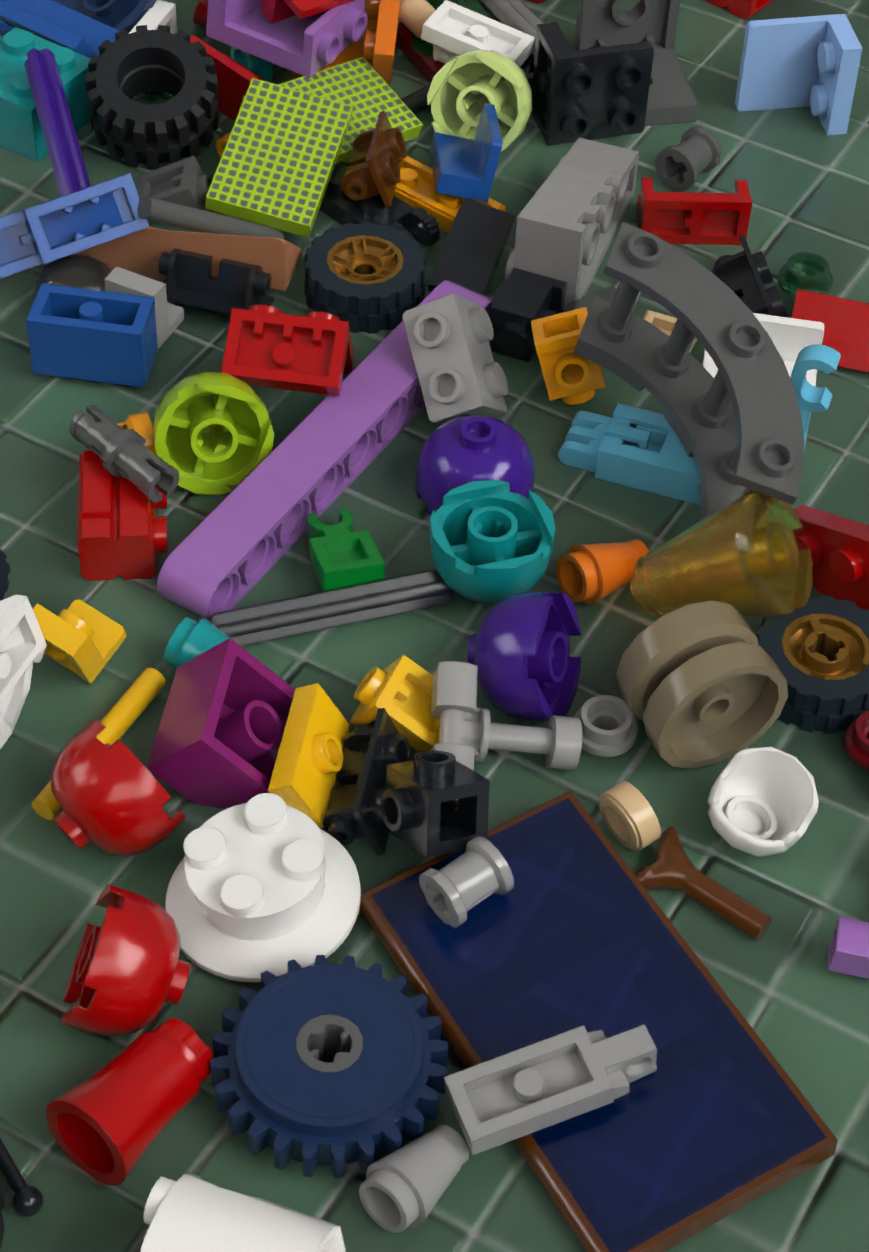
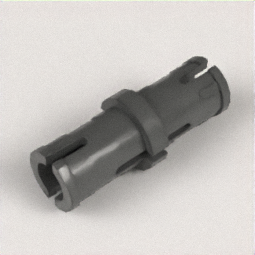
(124, 453)

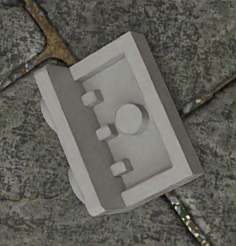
(455, 359)

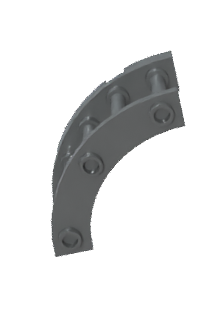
(738, 443)

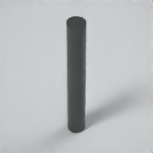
(201, 220)

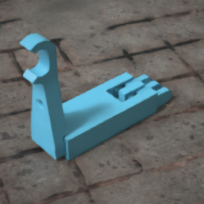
(646, 454)

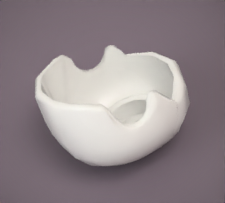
(763, 801)

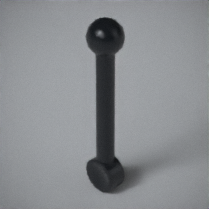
(26, 1198)

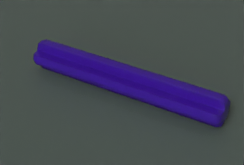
(56, 121)

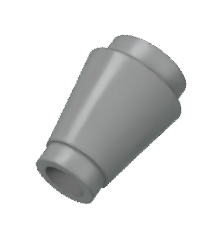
(412, 1179)

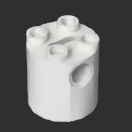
(208, 1218)

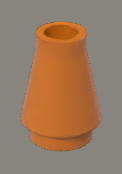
(597, 569)

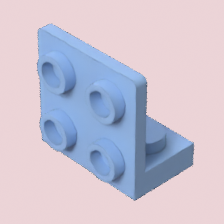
(801, 65)

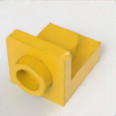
(80, 638)
(406, 696)

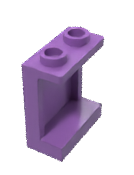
(290, 43)

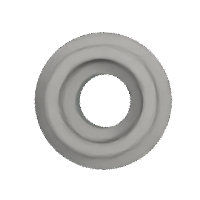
(607, 726)

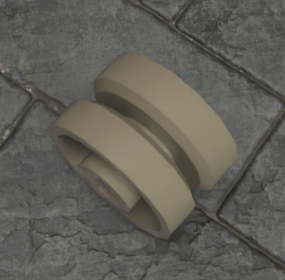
(701, 684)

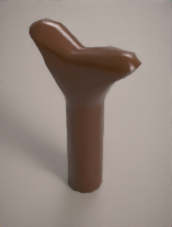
(677, 872)

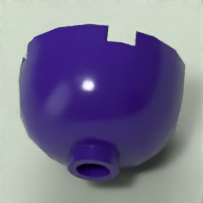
(473, 451)
(526, 653)

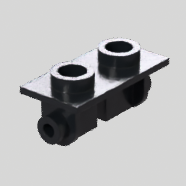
(746, 278)
(193, 287)
(356, 808)

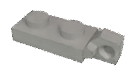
(547, 1083)

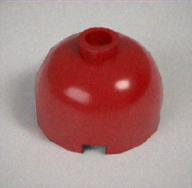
(109, 796)
(125, 967)

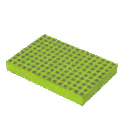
(364, 89)
(279, 157)

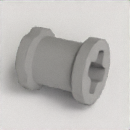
(466, 881)

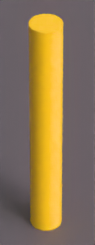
(117, 722)

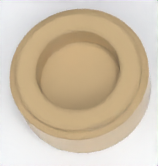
(629, 816)

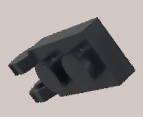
(399, 215)

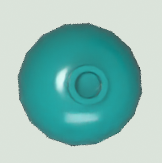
(491, 540)

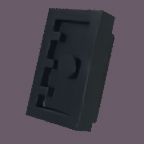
(588, 90)

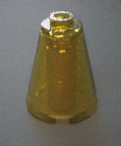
(730, 557)

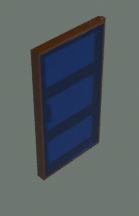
(596, 951)

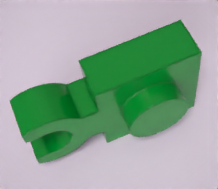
(341, 555)

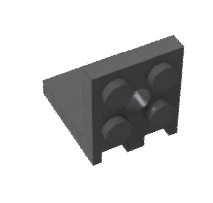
(649, 21)

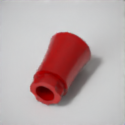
(129, 1101)

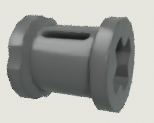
(681, 164)

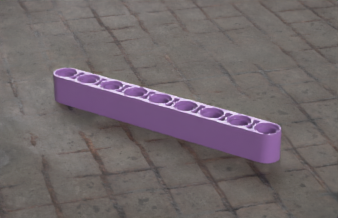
(300, 477)

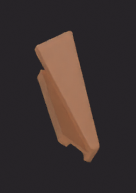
(142, 251)

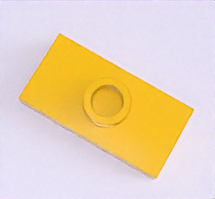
(310, 752)

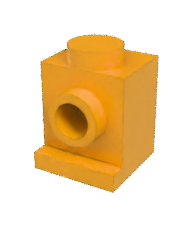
(564, 372)

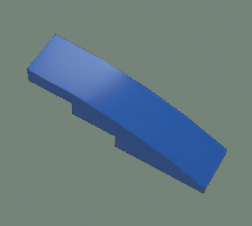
(69, 224)

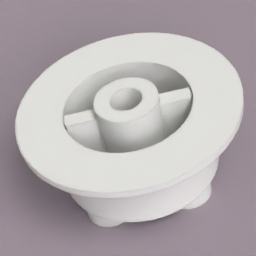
(262, 891)

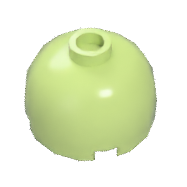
(477, 79)

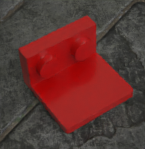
(288, 350)

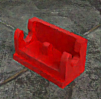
(695, 216)

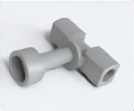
(469, 730)

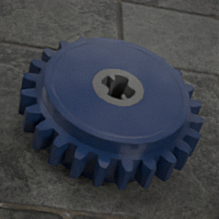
(328, 1065)

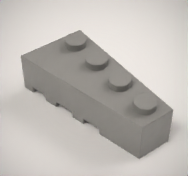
(575, 215)

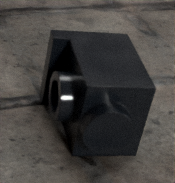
(519, 301)

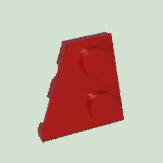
(837, 553)

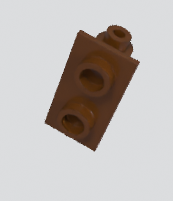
(375, 162)

